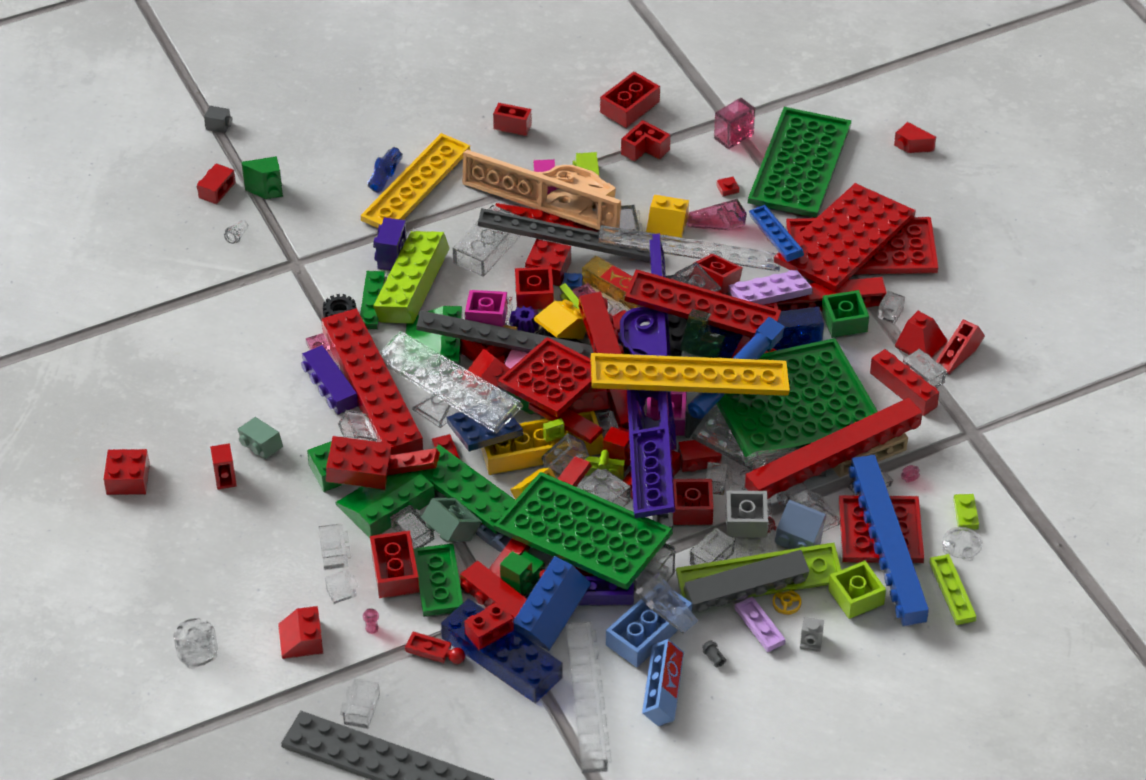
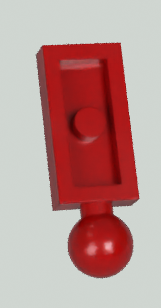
(433, 648)

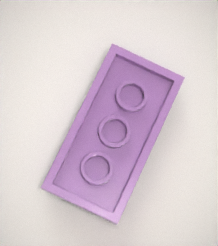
(772, 288)

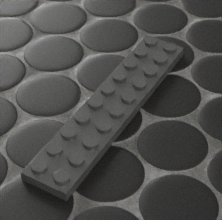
(365, 753)

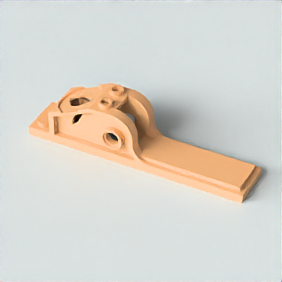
(574, 200)

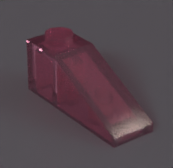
(719, 216)

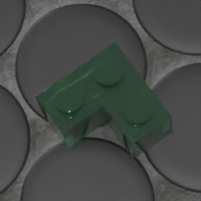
(698, 339)

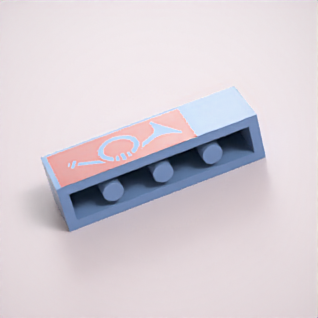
(663, 682)

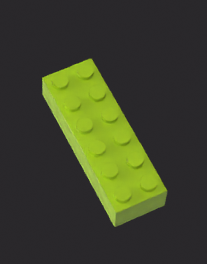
(411, 277)

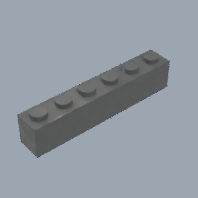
(746, 580)

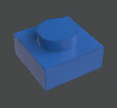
(573, 280)

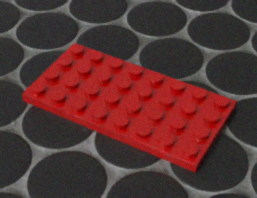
(847, 236)
(905, 253)

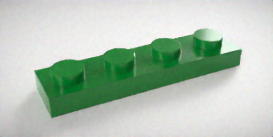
(373, 284)

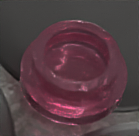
(910, 473)

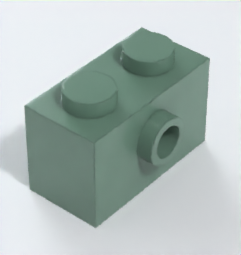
(260, 437)

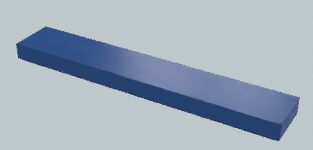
(776, 233)

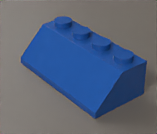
(551, 603)

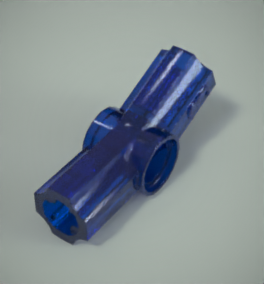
(384, 168)

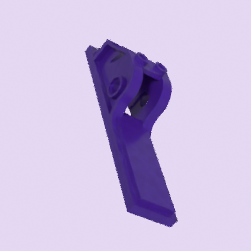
(653, 337)
(651, 453)

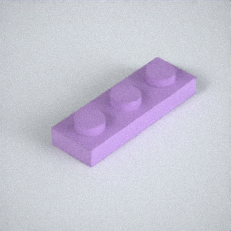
(760, 624)

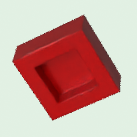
(727, 186)

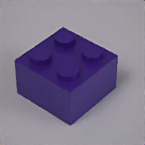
(389, 242)

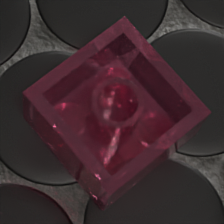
(734, 123)

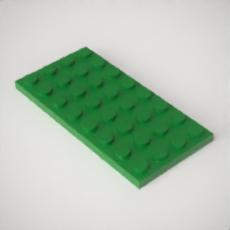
(799, 162)
(583, 530)

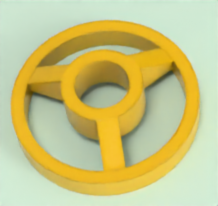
(787, 595)

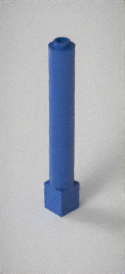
(764, 340)

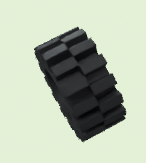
(338, 303)

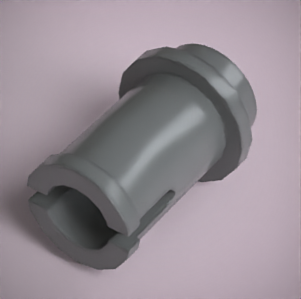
(710, 649)

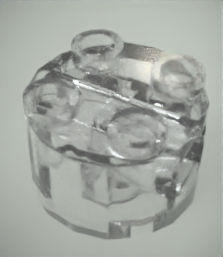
(195, 642)

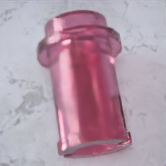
(371, 618)

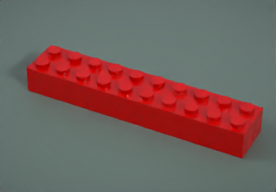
(371, 380)

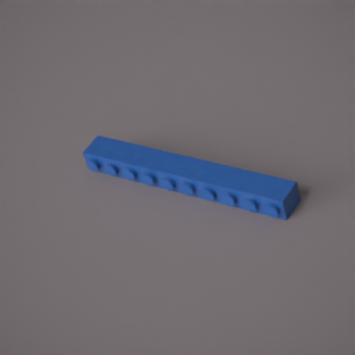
(888, 540)

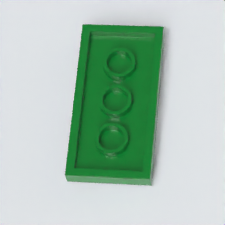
(438, 579)

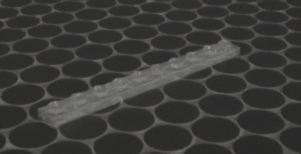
(688, 247)

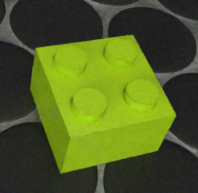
(857, 589)

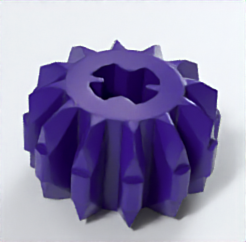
(524, 319)

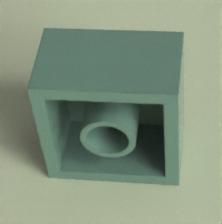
(451, 519)

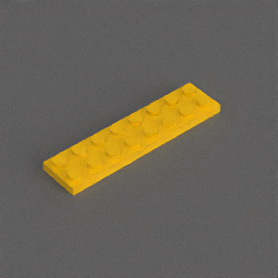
(416, 181)

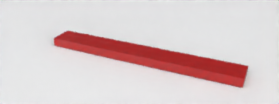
(572, 475)

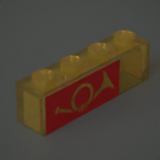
(608, 280)

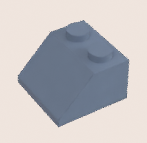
(800, 526)

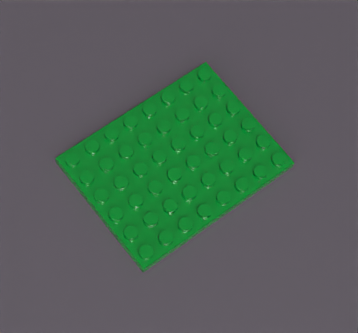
(820, 401)

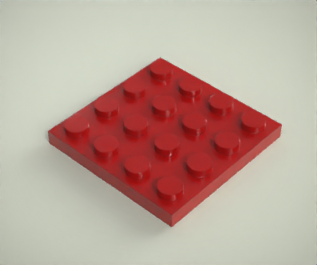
(549, 377)
(855, 537)

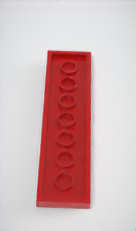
(680, 298)

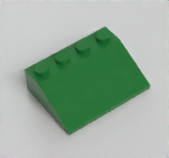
(444, 345)
(373, 507)

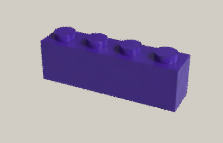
(329, 380)
(606, 593)

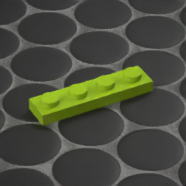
(952, 589)

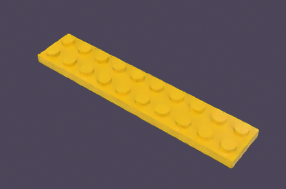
(689, 374)

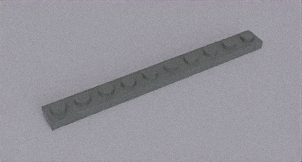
(554, 233)
(489, 334)

